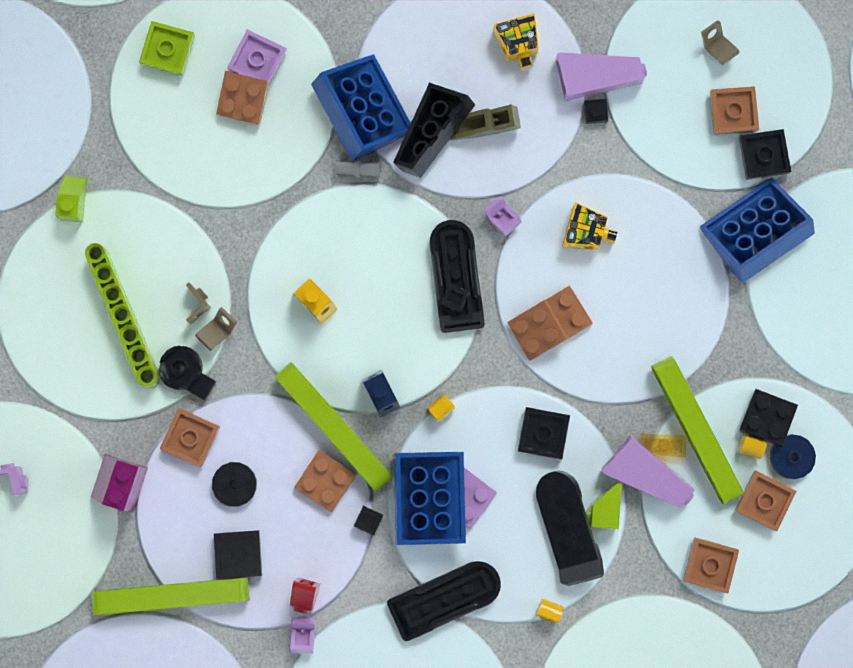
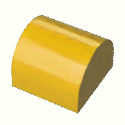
(441, 408)
(751, 446)
(549, 611)

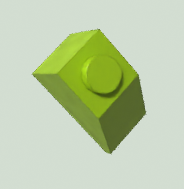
(71, 199)
(606, 509)

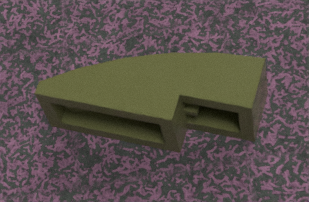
(488, 122)

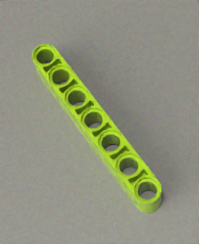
(114, 307)
(333, 426)
(697, 430)
(170, 596)

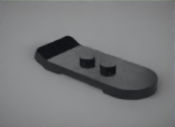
(456, 263)
(568, 528)
(444, 599)

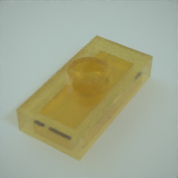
(665, 444)

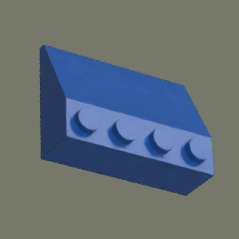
(361, 106)
(758, 229)
(429, 498)

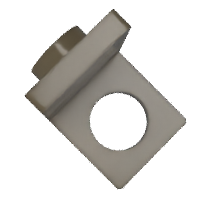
(718, 45)
(201, 296)
(216, 330)

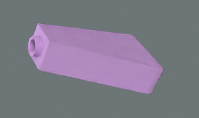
(595, 74)
(645, 471)

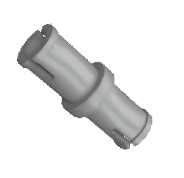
(357, 168)

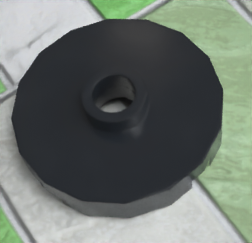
(171, 363)
(246, 484)

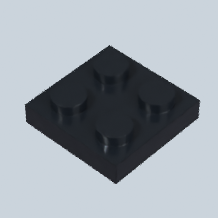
(764, 154)
(768, 417)
(543, 433)
(238, 554)

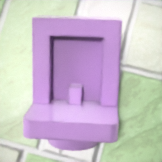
(502, 216)
(17, 480)
(302, 635)

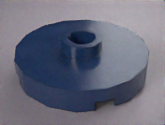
(782, 462)

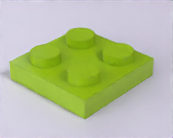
(166, 48)

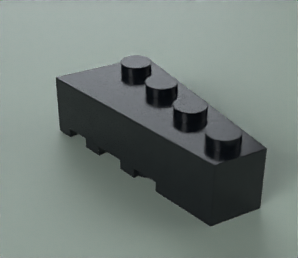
(431, 128)

